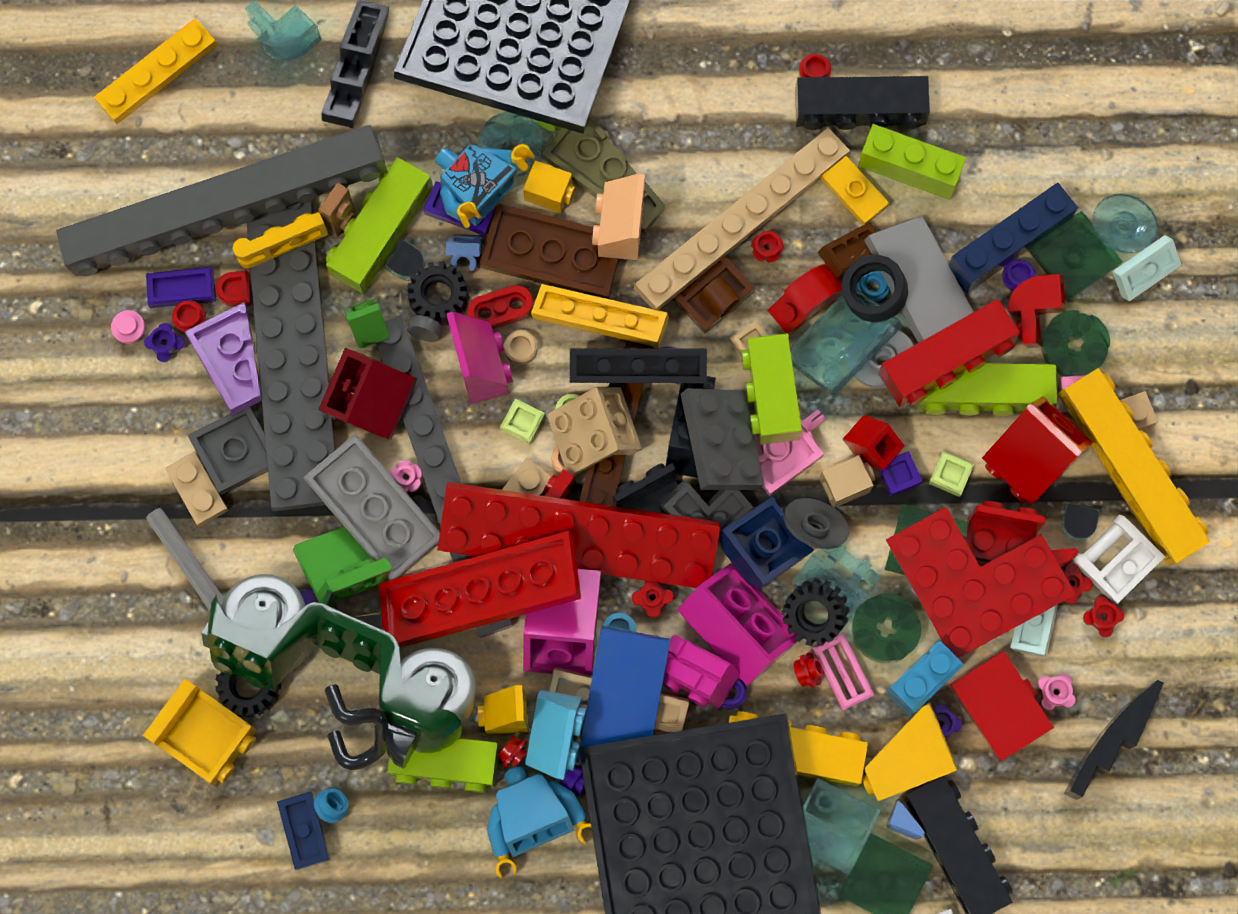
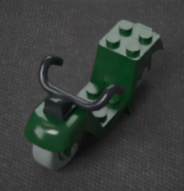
(269, 632)

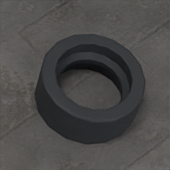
(864, 266)

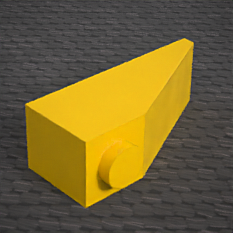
(504, 712)

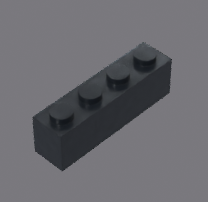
(862, 101)
(637, 365)
(957, 847)

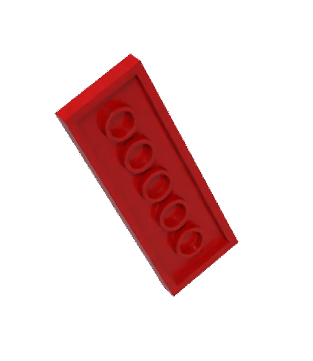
(481, 590)

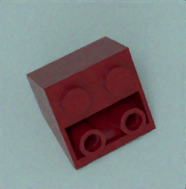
(367, 393)

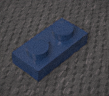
(303, 831)

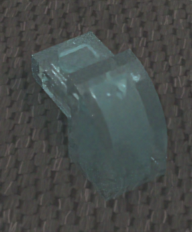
(285, 38)

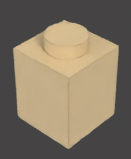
(847, 481)

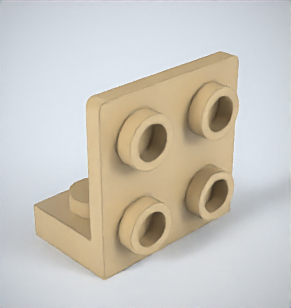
(593, 428)

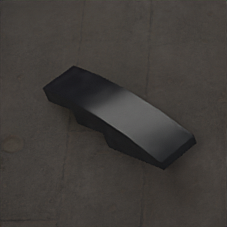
(355, 63)
(1123, 731)

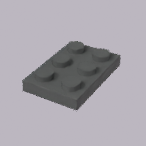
(722, 439)

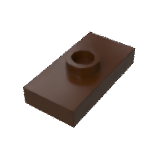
(845, 250)

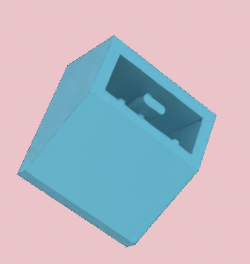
(553, 732)

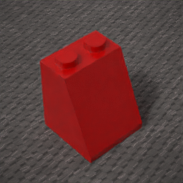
(1036, 450)

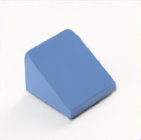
(903, 822)

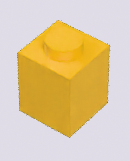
(549, 187)

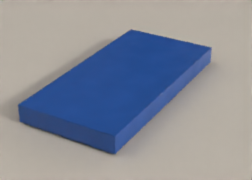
(624, 687)

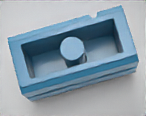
(924, 678)

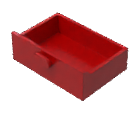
(1002, 706)

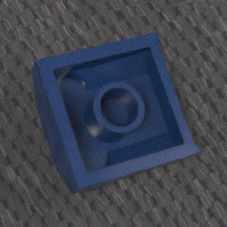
(762, 545)

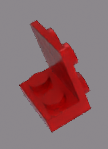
(999, 530)

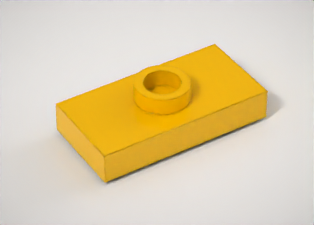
(854, 191)

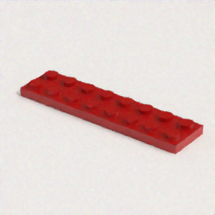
(605, 536)

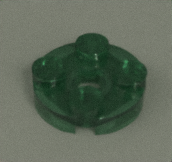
(1080, 326)
(868, 638)

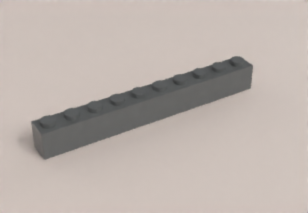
(221, 201)

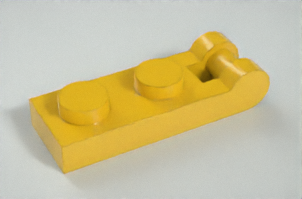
(279, 240)

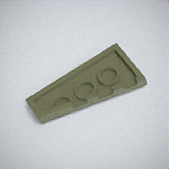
(596, 161)

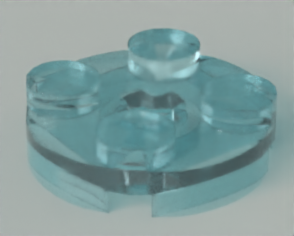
(513, 126)

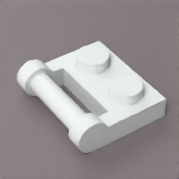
(1125, 568)

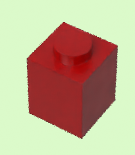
(873, 442)

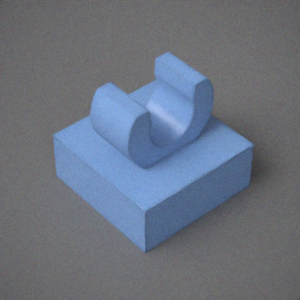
(464, 246)

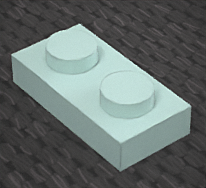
(1147, 268)
(1035, 634)

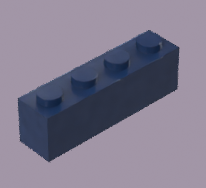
(1011, 237)

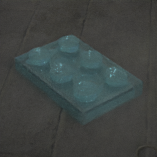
(840, 345)

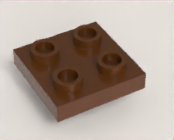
(714, 295)

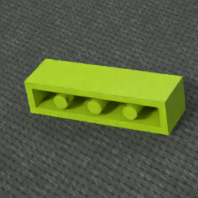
(379, 225)
(995, 389)

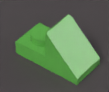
(367, 323)

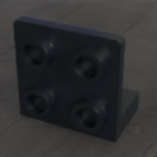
(648, 492)

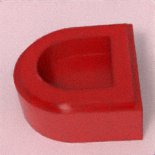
(234, 288)

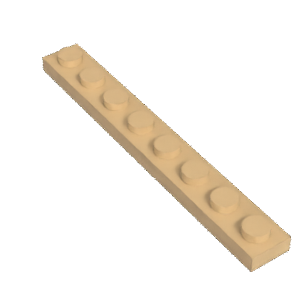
(740, 220)

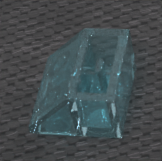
(837, 826)

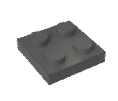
(231, 450)

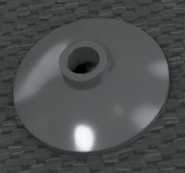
(816, 523)

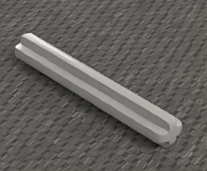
(184, 557)

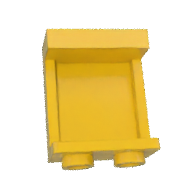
(201, 733)

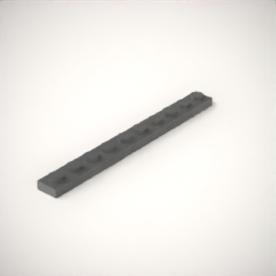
(426, 433)

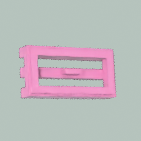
(855, 698)

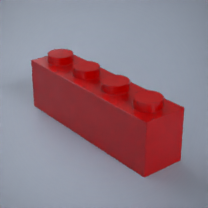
(949, 353)

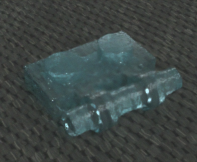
(818, 569)

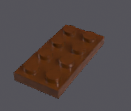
(547, 252)

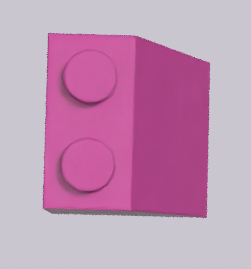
(564, 633)

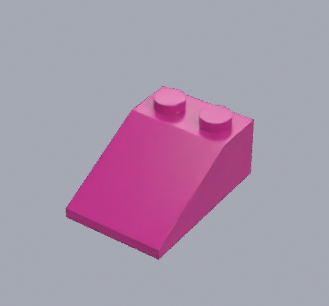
(479, 357)

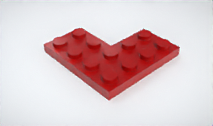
(974, 601)

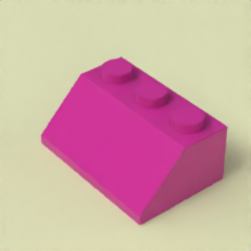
(738, 623)

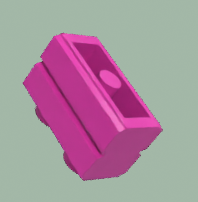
(698, 672)

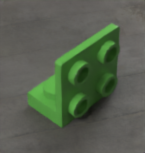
(339, 565)

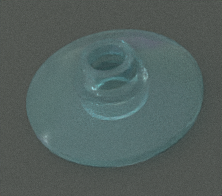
(1131, 215)

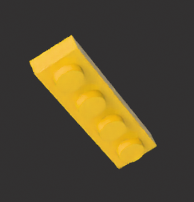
(155, 71)
(600, 315)

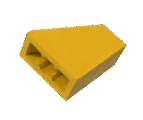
(910, 758)

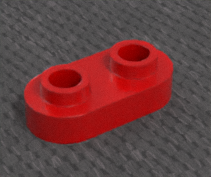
(499, 304)

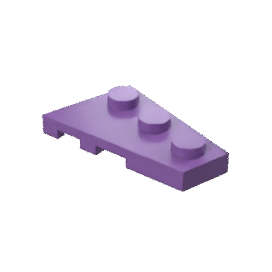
(228, 357)

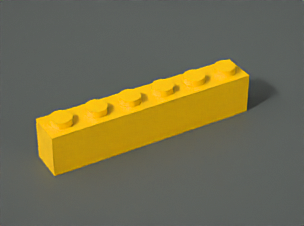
(1134, 467)

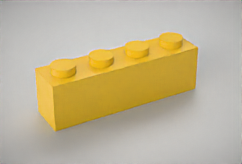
(824, 755)

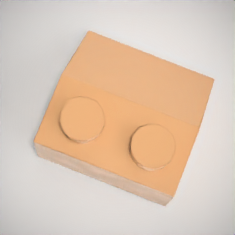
(620, 218)

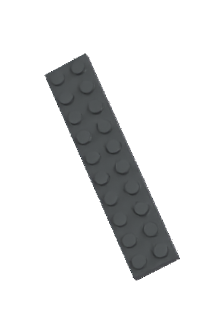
(291, 363)

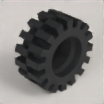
(432, 275)
(802, 626)
(240, 705)

